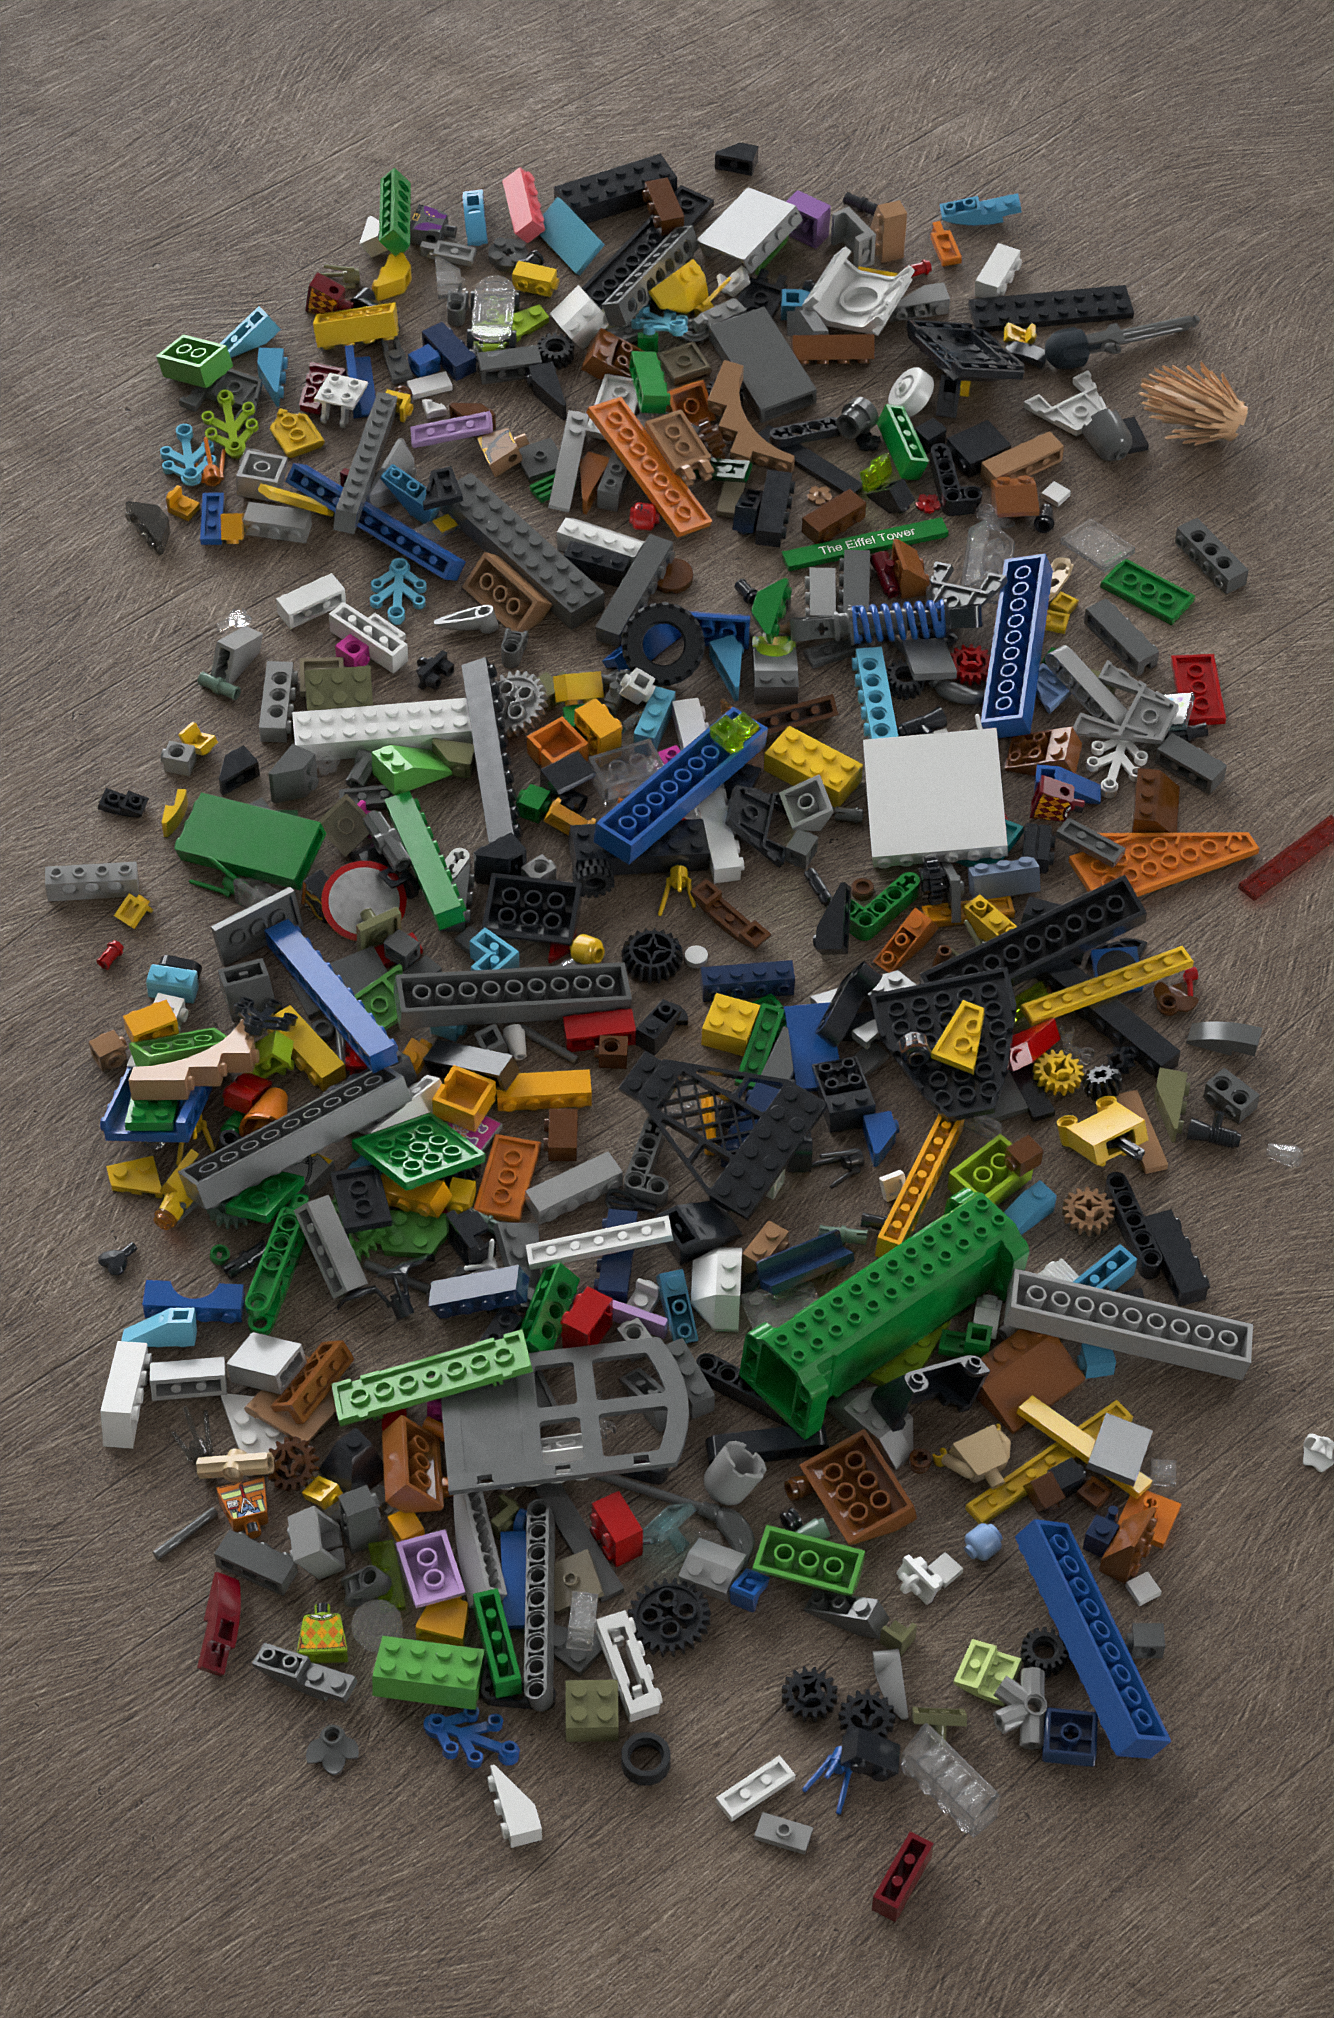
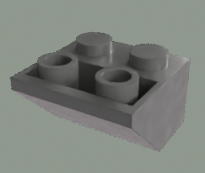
(248, 981)

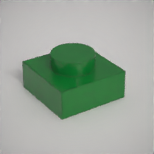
(648, 343)

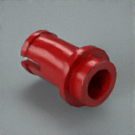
(923, 267)
(113, 950)

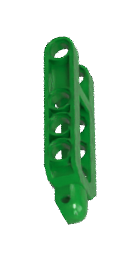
(266, 1282)

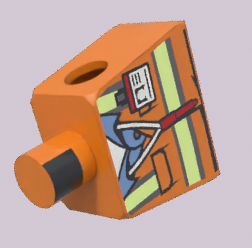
(245, 1505)

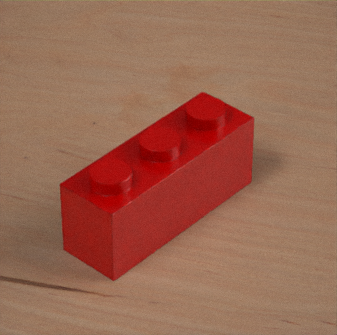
(584, 1030)

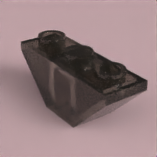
(149, 523)

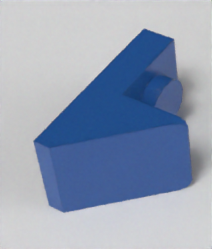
(747, 1589)

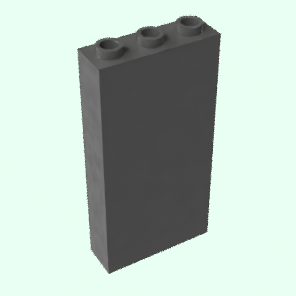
(772, 374)

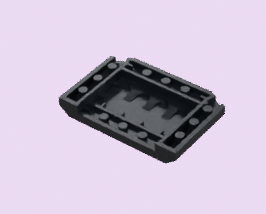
(964, 351)

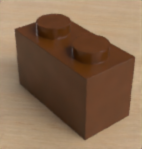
(562, 1134)

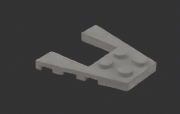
(1146, 719)
(868, 1032)

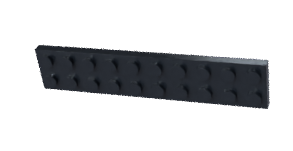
(641, 245)

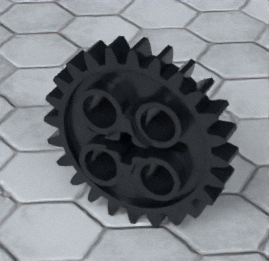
(683, 1601)

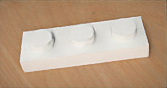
(755, 1788)

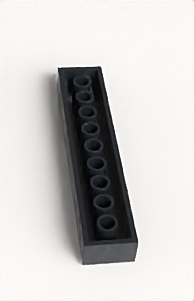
(1051, 936)

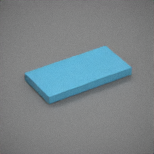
(570, 236)

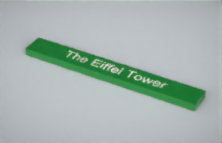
(873, 542)

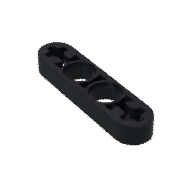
(783, 435)

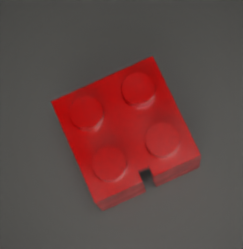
(587, 1320)
(616, 1529)

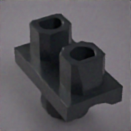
(431, 668)

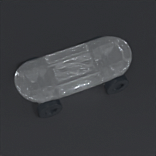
(493, 312)

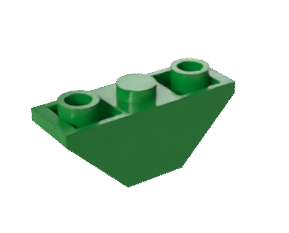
(770, 607)

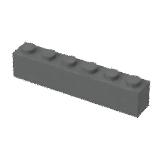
(635, 589)

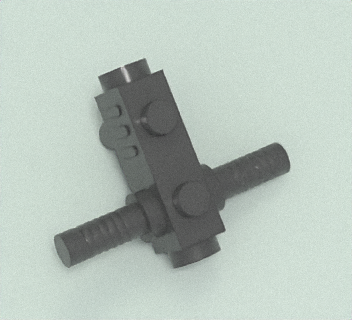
(613, 699)

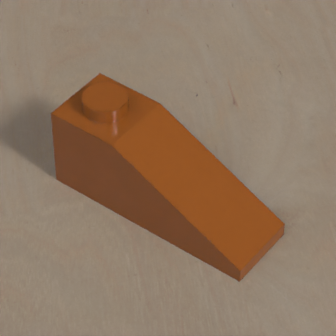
(591, 474)

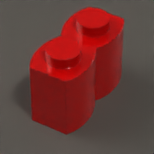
(245, 1092)

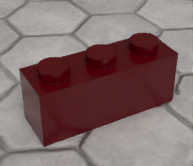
(902, 1876)

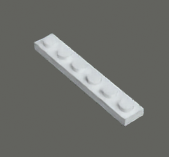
(599, 1242)

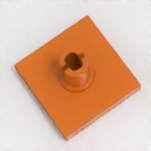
(1165, 1513)

